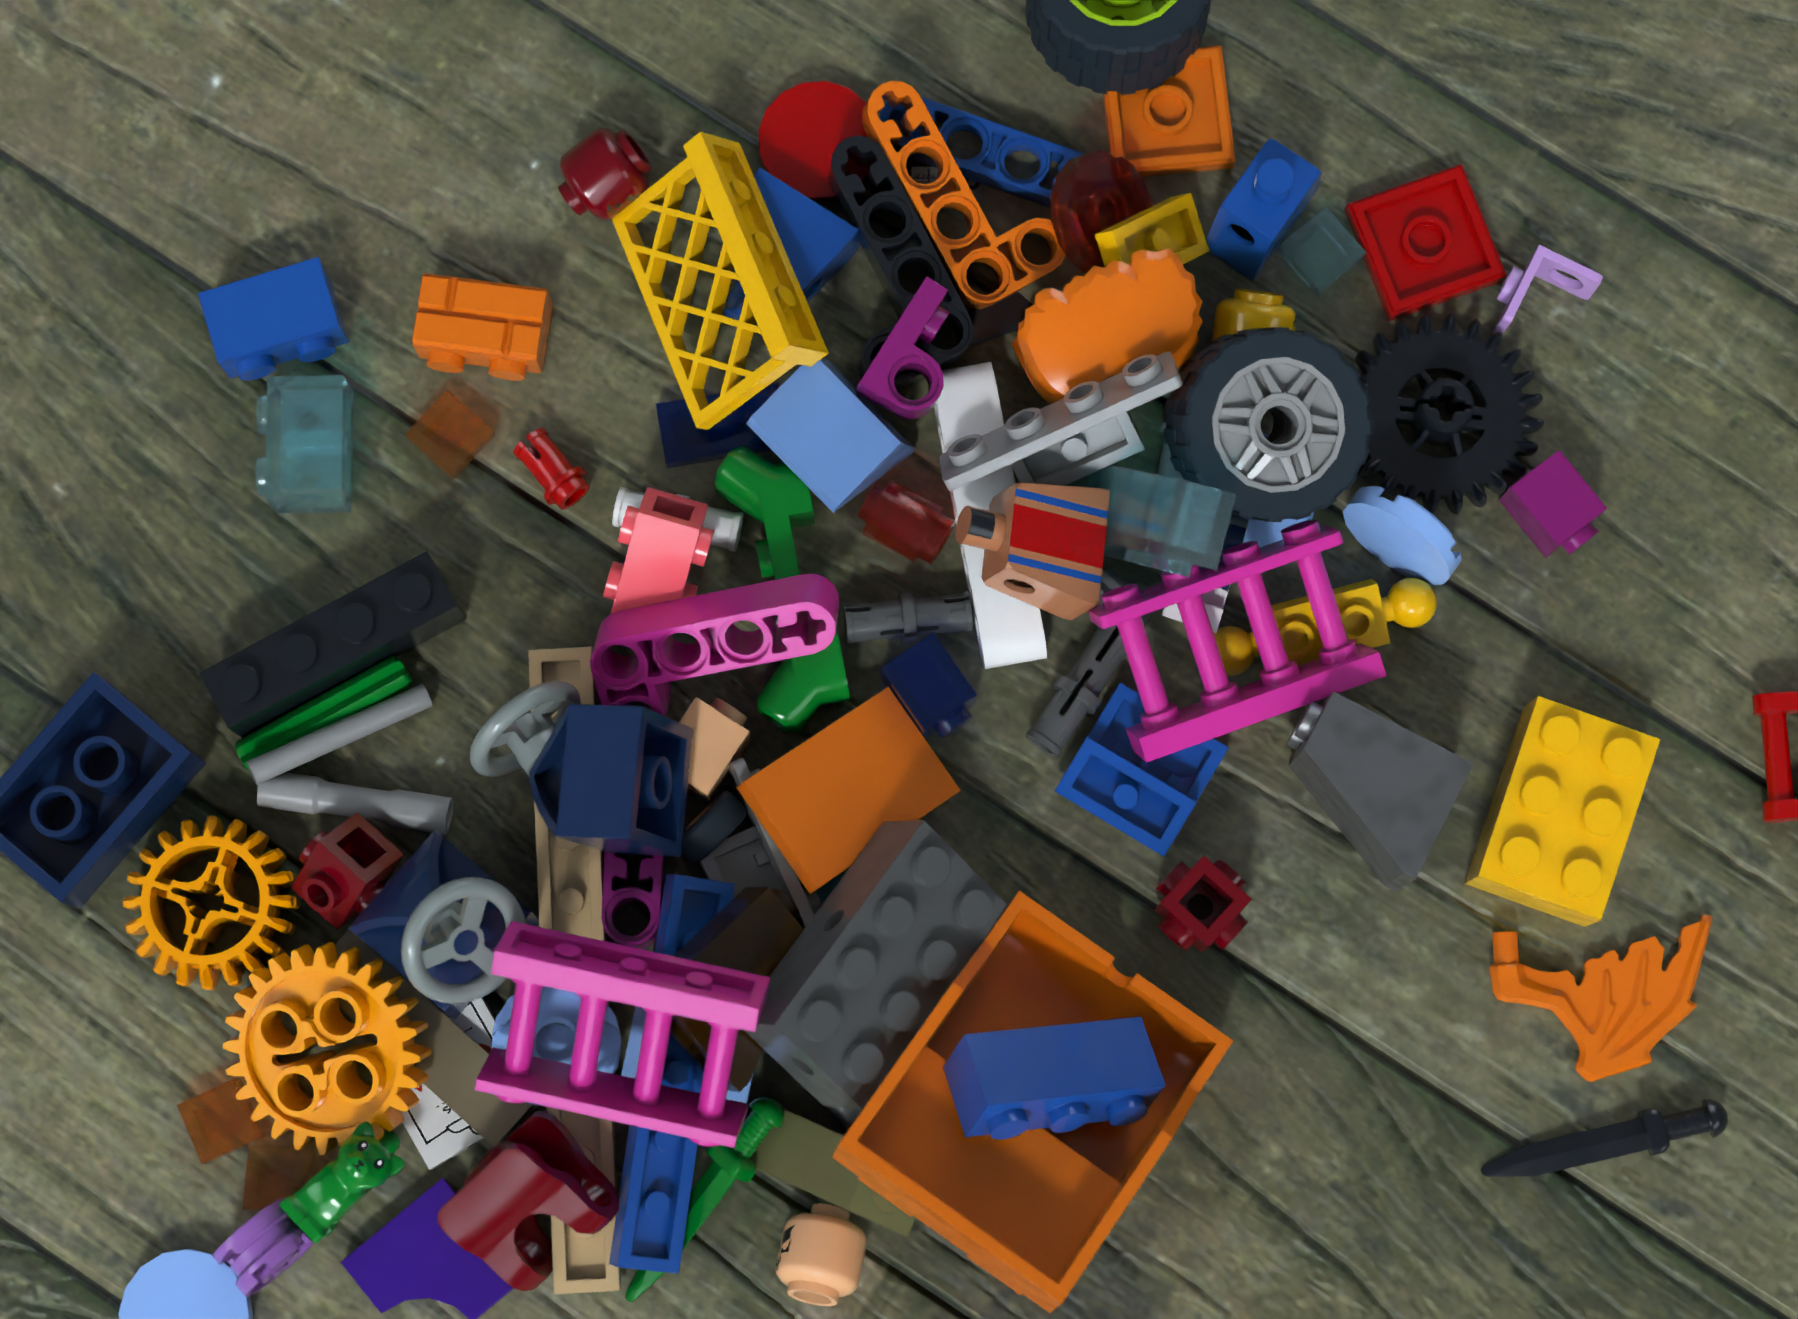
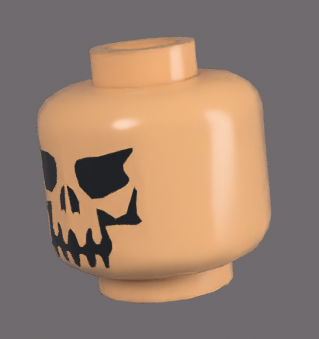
(821, 1255)

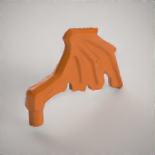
(1618, 1005)

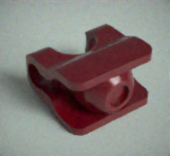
(527, 1175)

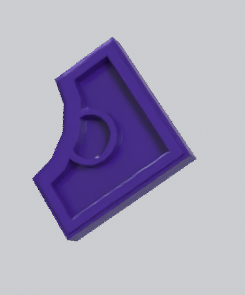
(420, 1261)

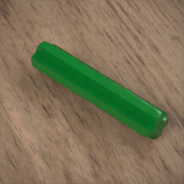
(345, 699)

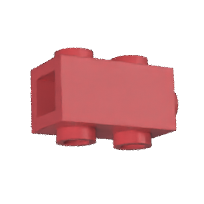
(663, 544)

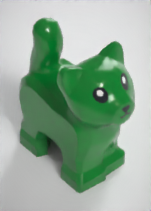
(344, 1182)

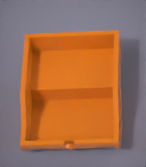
(1043, 1199)

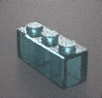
(1164, 520)

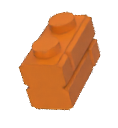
(482, 326)

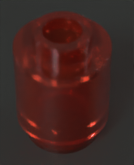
(905, 522)

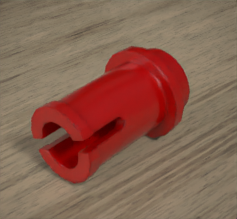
(554, 472)

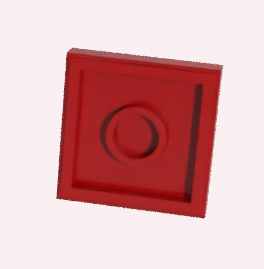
(1425, 242)

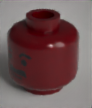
(604, 173)

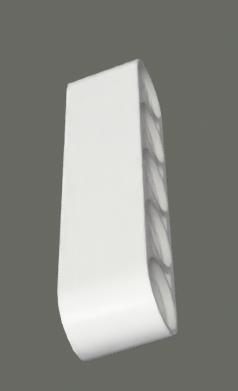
(1004, 626)

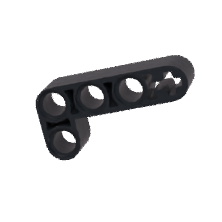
(894, 254)

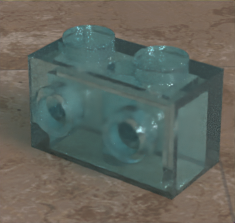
(306, 444)

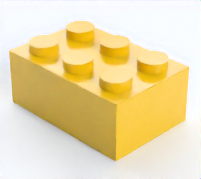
(1562, 811)

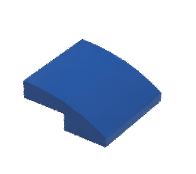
(1135, 795)

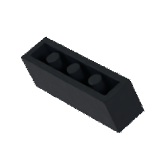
(332, 645)

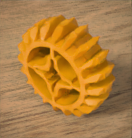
(200, 931)

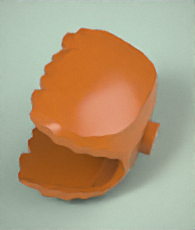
(1108, 321)

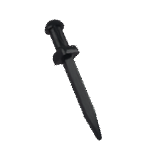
(1647, 1132)

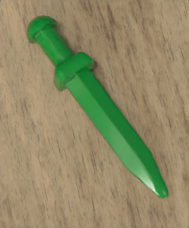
(727, 1167)

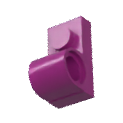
(919, 321)

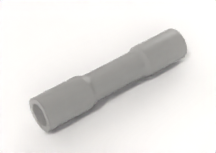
(395, 807)

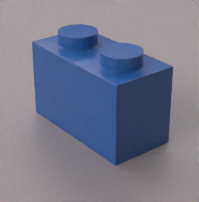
(274, 319)

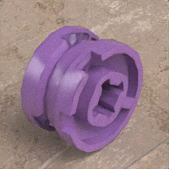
(263, 1248)

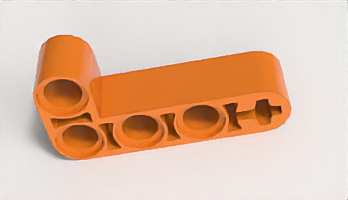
(953, 192)

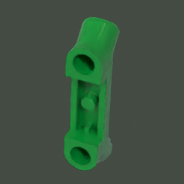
(781, 503)

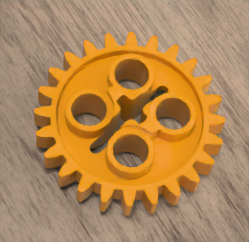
(310, 992)

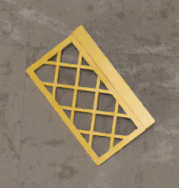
(749, 248)

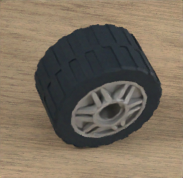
(1316, 414)

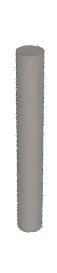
(339, 734)

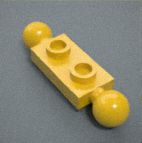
(1363, 613)

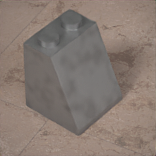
(1377, 783)

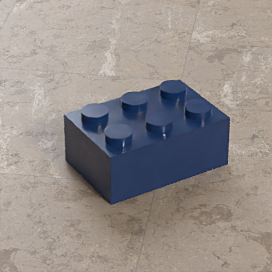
(89, 790)

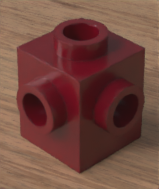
(345, 869)
(1217, 885)

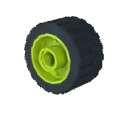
(1117, 41)

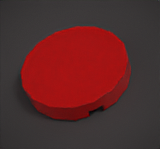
(803, 132)

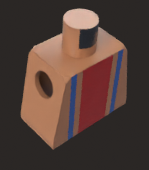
(1042, 544)

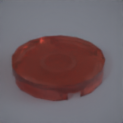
(1090, 197)

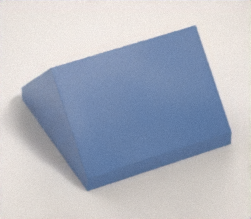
(829, 434)

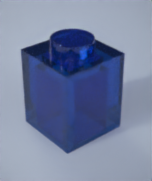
(930, 688)

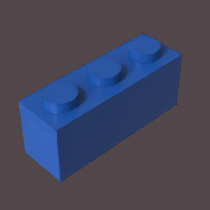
(1053, 1077)

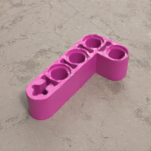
(719, 642)

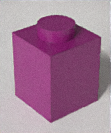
(1554, 506)

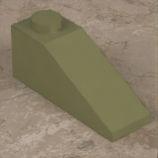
(803, 1157)

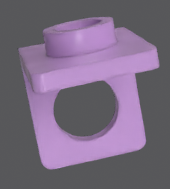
(1544, 265)

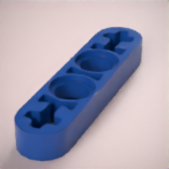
(997, 144)

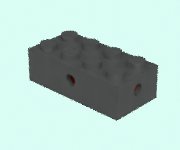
(875, 963)

